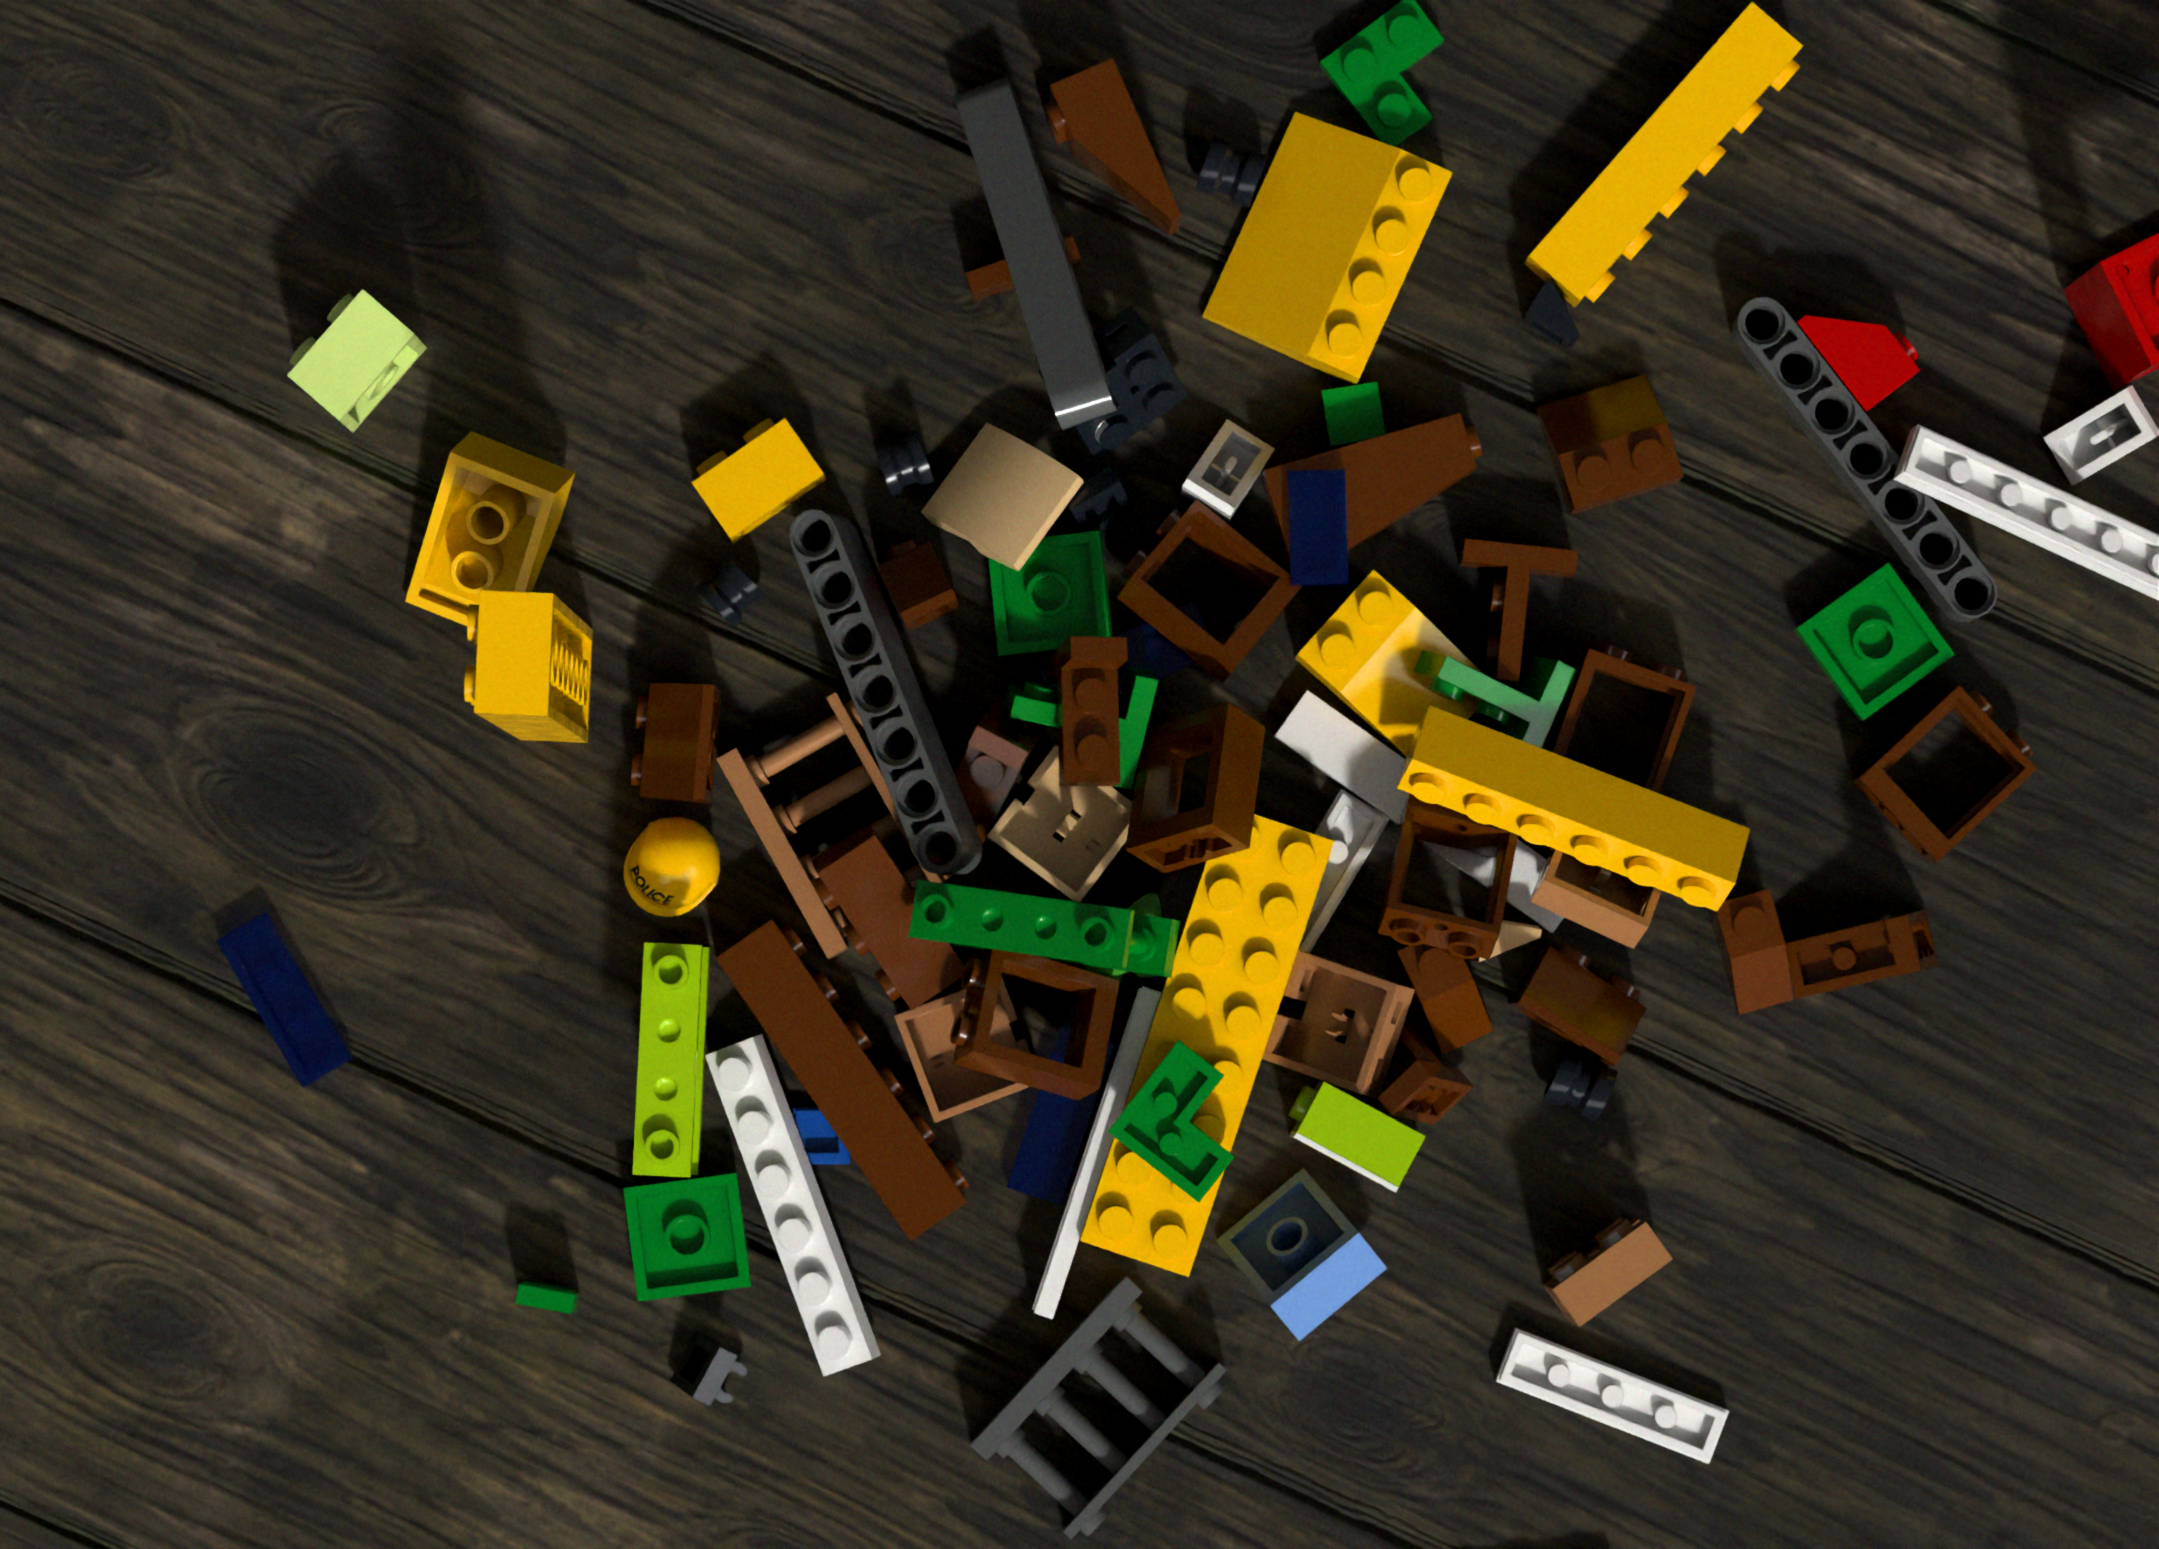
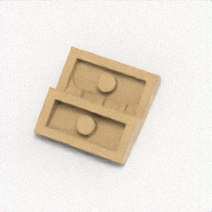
(1002, 496)

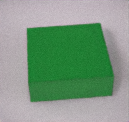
(1352, 414)
(548, 1296)

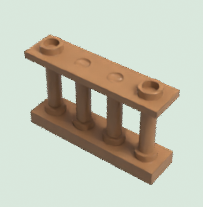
(779, 823)

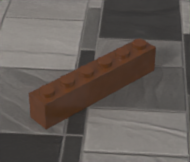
(841, 1078)

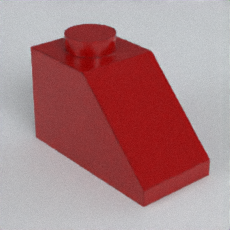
(1862, 356)

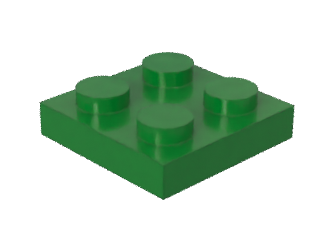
(1052, 596)
(1874, 642)
(687, 1237)

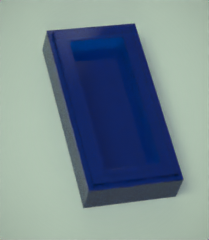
(1317, 527)

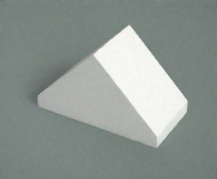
(2102, 435)
(1227, 470)

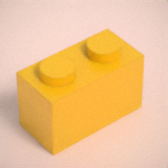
(757, 478)

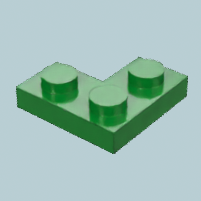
(1371, 67)
(1159, 1125)

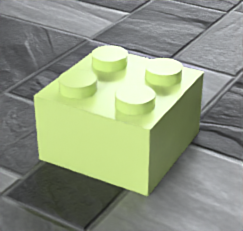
(355, 359)

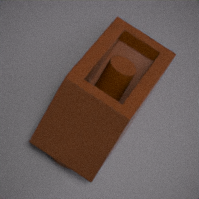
(917, 583)
(1752, 951)
(1444, 995)

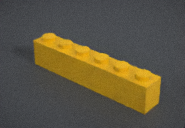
(1664, 154)
(1573, 809)

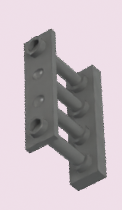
(1045, 1396)

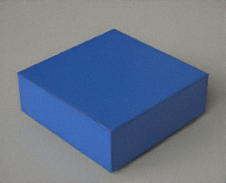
(819, 1138)

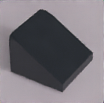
(1551, 316)

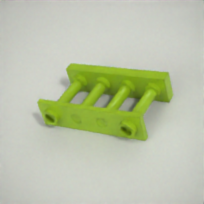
(671, 1060)

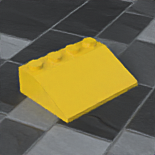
(1327, 246)

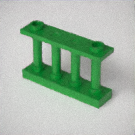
(1044, 928)

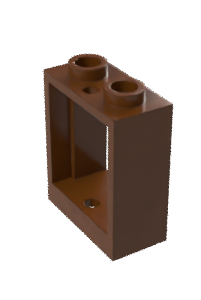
(1236, 556)
(1661, 680)
(1900, 809)
(1226, 819)
(1456, 830)
(1088, 1030)

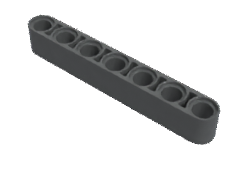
(1035, 253)
(1836, 447)
(907, 706)

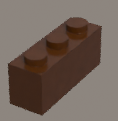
(879, 904)

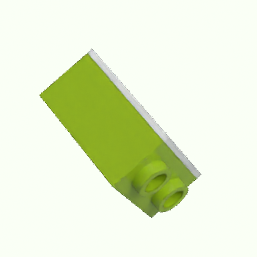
(1354, 1134)

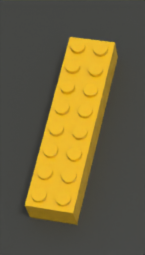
(530, 666)
(1223, 1007)

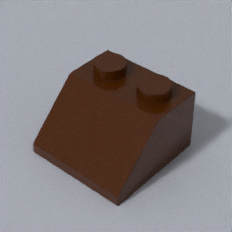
(1609, 444)
(678, 742)
(1579, 1005)

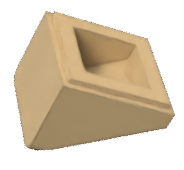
(1513, 935)

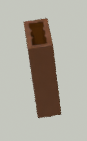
(1385, 475)

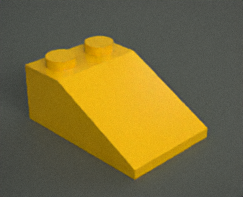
(487, 526)
(1370, 658)

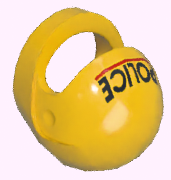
(672, 866)

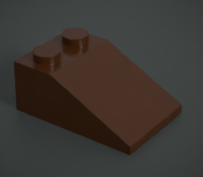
(1108, 138)

